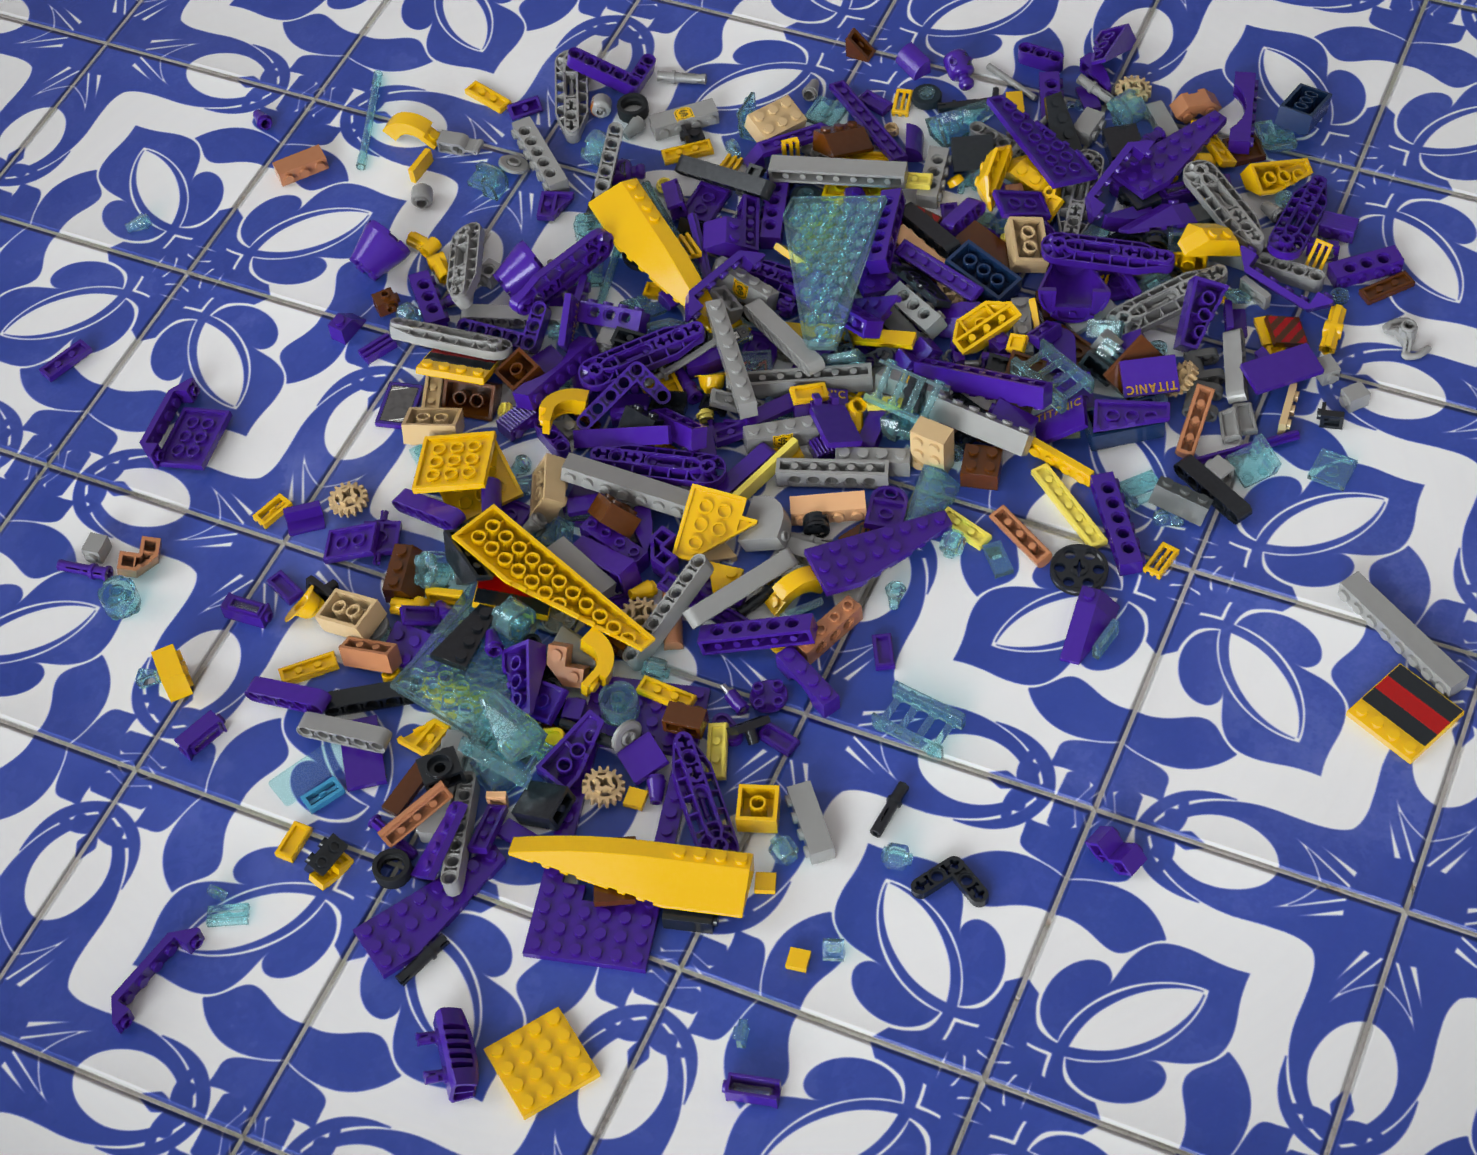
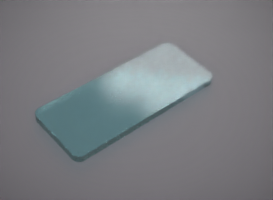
(308, 773)

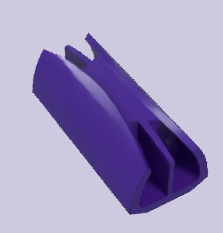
(456, 1054)

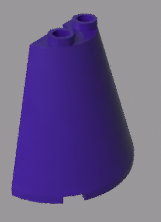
(1073, 293)

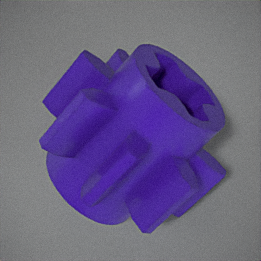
(787, 306)

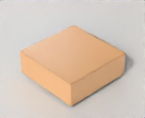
(497, 798)

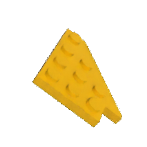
(710, 521)

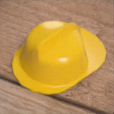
(712, 380)
(307, 606)

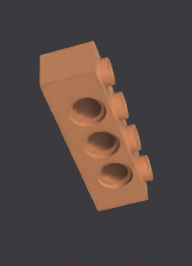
(832, 628)

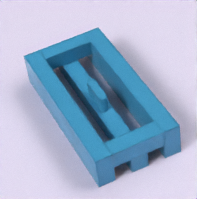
(324, 797)

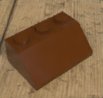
(842, 140)
(1138, 349)
(475, 399)
(401, 573)

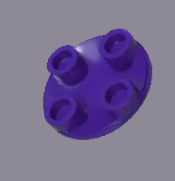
(768, 696)

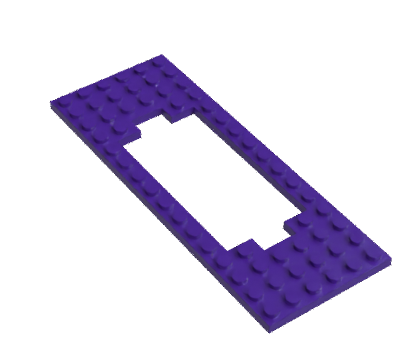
(605, 936)

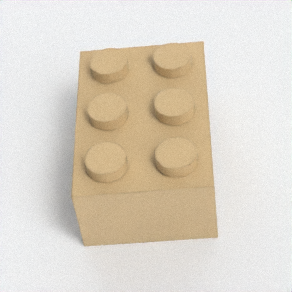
(775, 119)
(1023, 244)
(431, 422)
(931, 444)
(547, 488)
(350, 614)

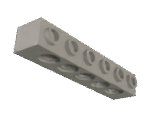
(539, 155)
(832, 473)

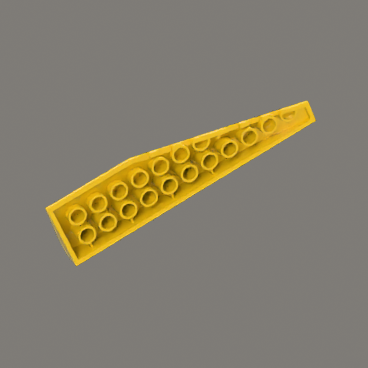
(648, 240)

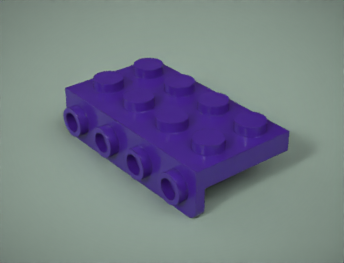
(408, 640)

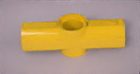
(1332, 329)

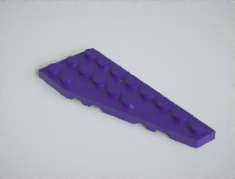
(1169, 156)
(858, 558)
(406, 927)

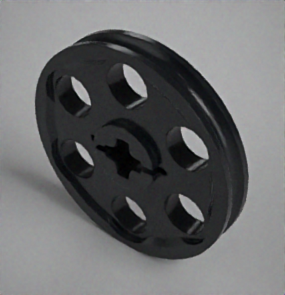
(1071, 565)

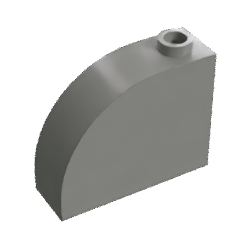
(772, 527)

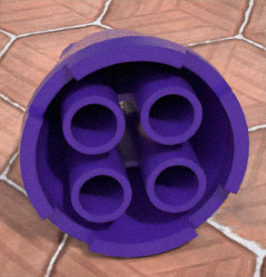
(378, 251)
(517, 268)

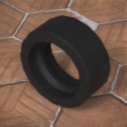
(632, 99)
(387, 856)

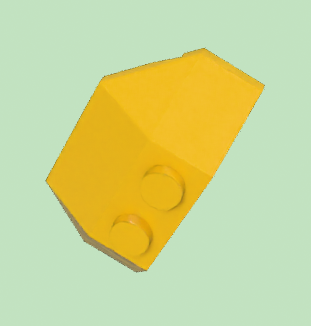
(1023, 171)
(993, 173)
(1208, 240)
(982, 324)

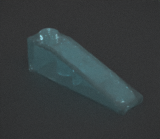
(957, 122)
(932, 492)
(513, 728)

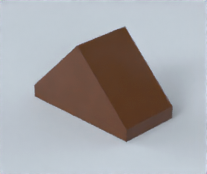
(858, 47)

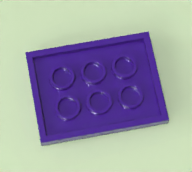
(194, 438)

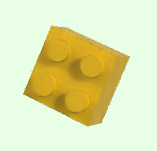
(173, 672)
(758, 808)

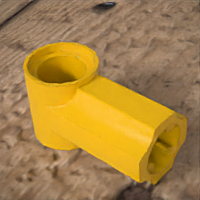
(425, 245)
(438, 264)
(856, 408)
(396, 603)

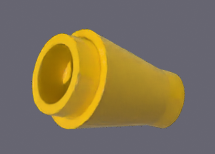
(644, 589)

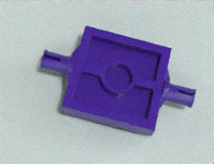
(389, 535)

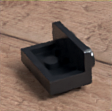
(677, 402)
(326, 856)

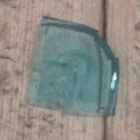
(1274, 138)
(489, 180)
(895, 426)

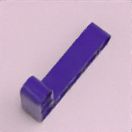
(610, 74)
(523, 338)
(619, 392)

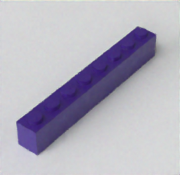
(987, 383)

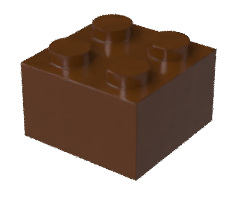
(518, 369)
(981, 467)
(614, 514)

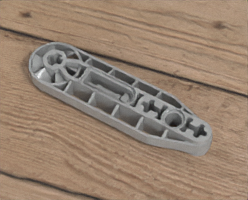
(572, 120)
(1201, 181)
(1076, 212)
(465, 264)
(1161, 300)
(450, 339)

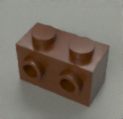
(685, 718)

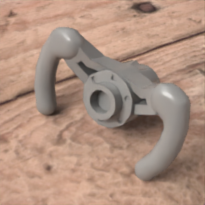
(1405, 332)

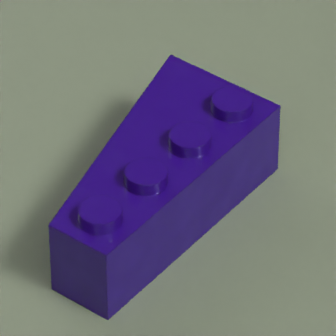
(1197, 312)
(613, 563)

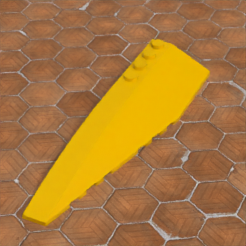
(535, 570)
(650, 870)

